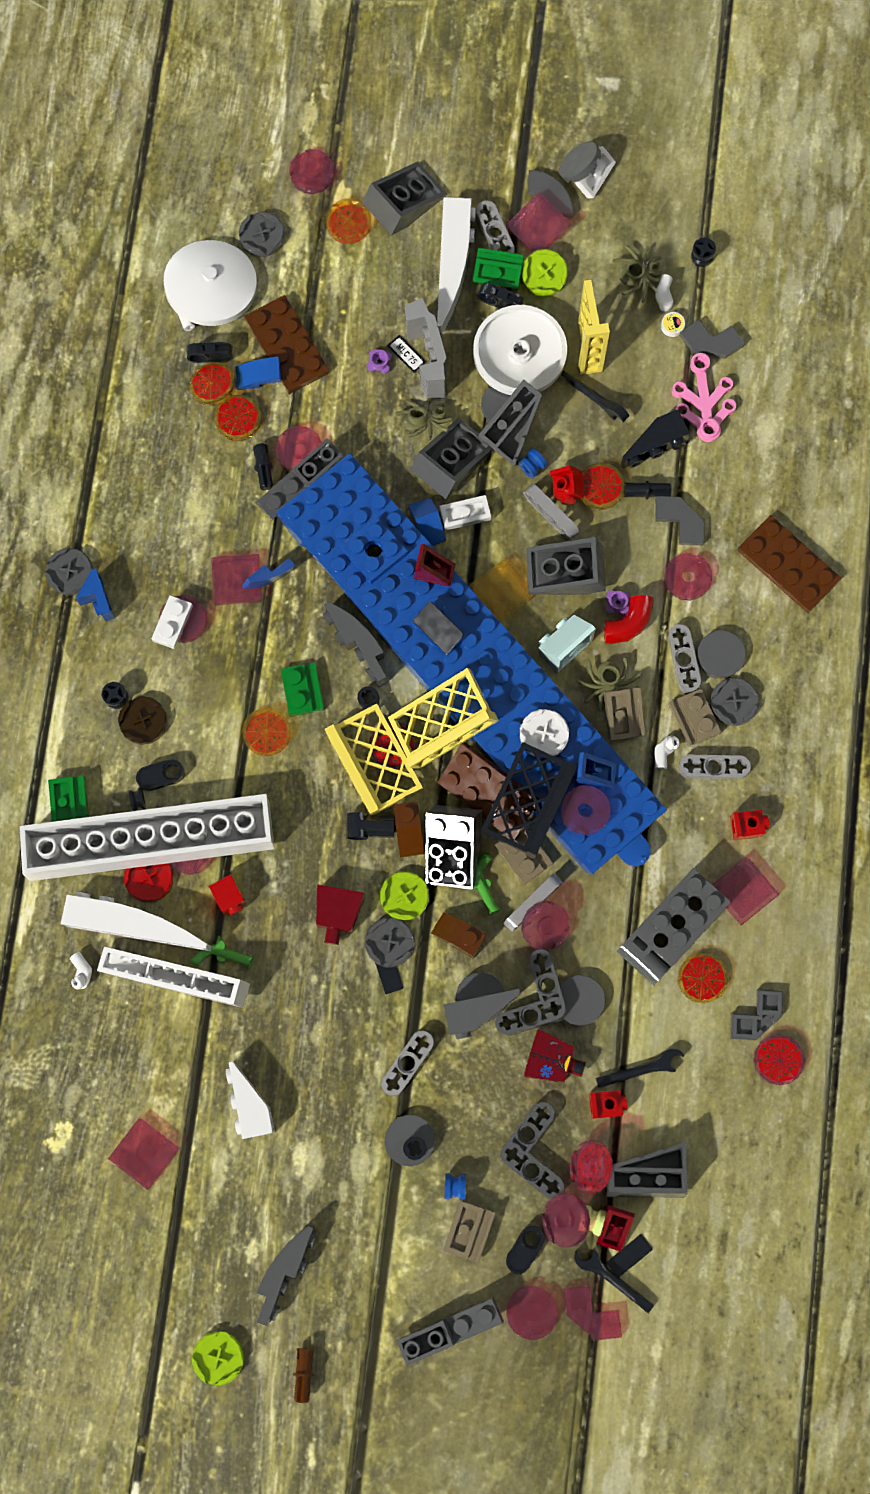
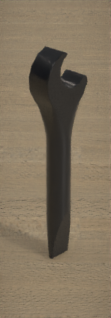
(611, 408)
(662, 1063)
(596, 1266)

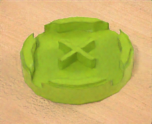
(544, 272)
(404, 896)
(218, 1358)

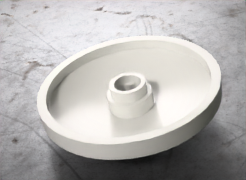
(210, 282)
(520, 345)

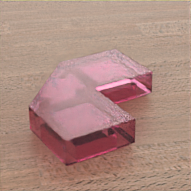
(597, 1324)

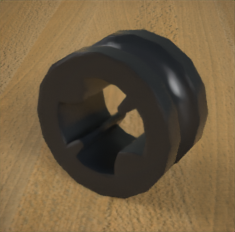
(365, 690)
(137, 799)
(406, 1149)

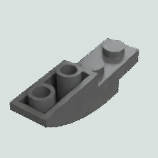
(300, 477)
(354, 634)
(287, 1263)
(450, 1330)

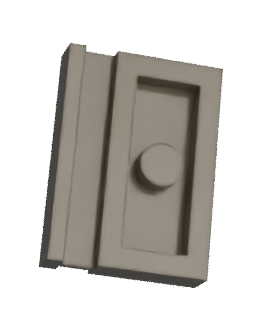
(624, 713)
(694, 718)
(521, 864)
(469, 1231)

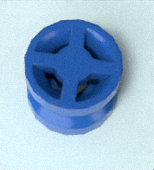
(532, 463)
(455, 1186)

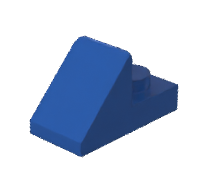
(93, 591)

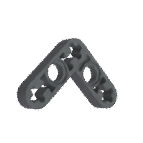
(546, 999)
(524, 1147)

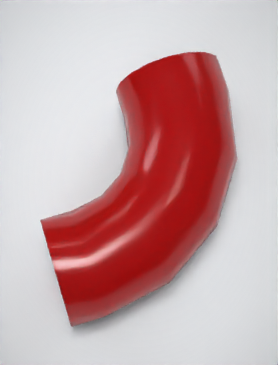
(632, 623)

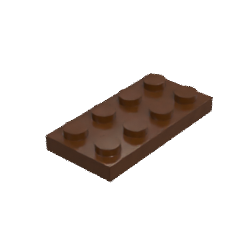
(285, 337)
(789, 564)
(477, 784)

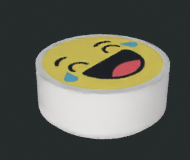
(672, 324)

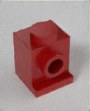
(567, 484)
(742, 830)
(598, 1108)

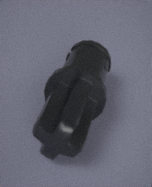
(263, 466)
(647, 489)

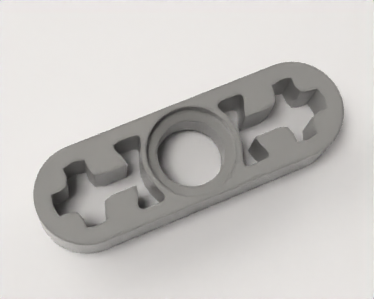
(496, 222)
(551, 512)
(674, 643)
(696, 761)
(539, 895)
(401, 1082)

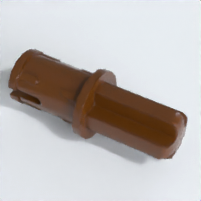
(303, 1375)

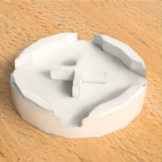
(545, 731)

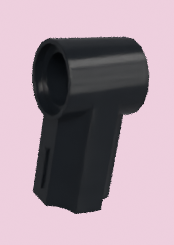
(363, 825)

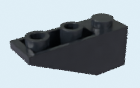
(662, 435)

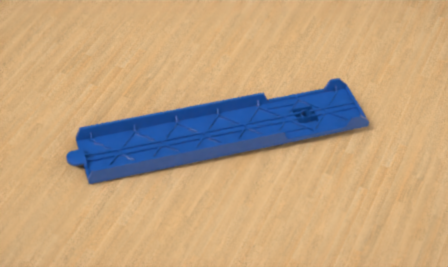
(347, 516)

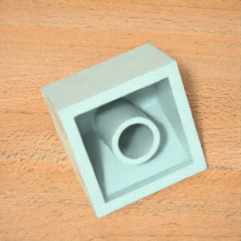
(566, 642)

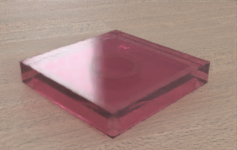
(538, 224)
(229, 576)
(746, 890)
(144, 1153)

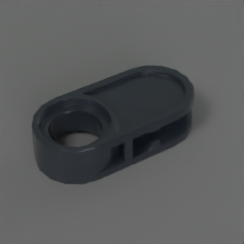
(498, 296)
(209, 352)
(154, 775)
(521, 1254)

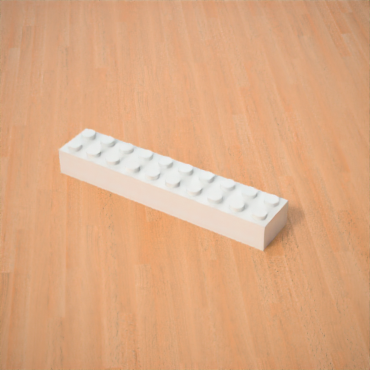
(146, 837)

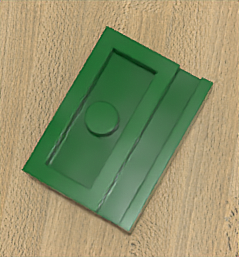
(498, 268)
(302, 689)
(68, 798)

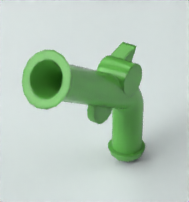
(483, 884)
(222, 954)

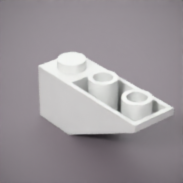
(252, 1110)

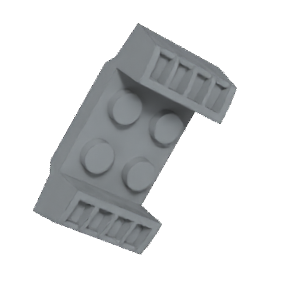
(423, 324)

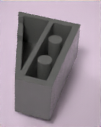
(512, 422)
(651, 1175)

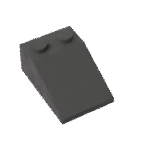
(403, 197)
(450, 458)
(566, 568)
(473, 1013)

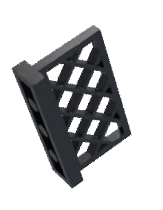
(550, 805)

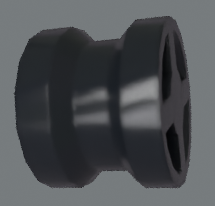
(701, 247)
(112, 691)

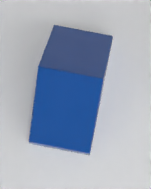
(427, 521)
(595, 771)

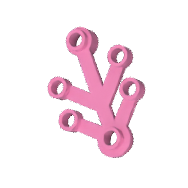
(704, 401)

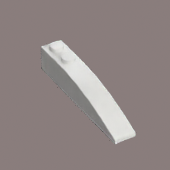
(454, 255)
(124, 921)
(174, 977)

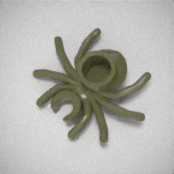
(639, 272)
(420, 418)
(608, 679)

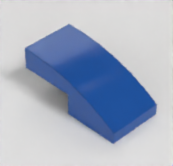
(258, 372)
(265, 577)

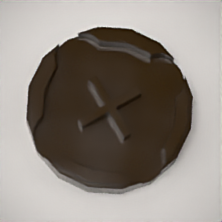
(142, 720)

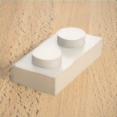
(592, 183)
(465, 512)
(172, 622)

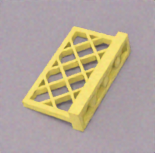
(593, 335)
(447, 739)
(353, 766)

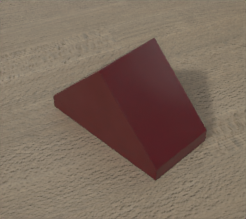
(433, 567)
(615, 1228)

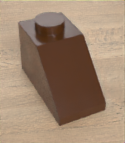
(408, 829)
(459, 934)

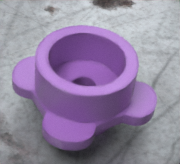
(376, 355)
(614, 596)

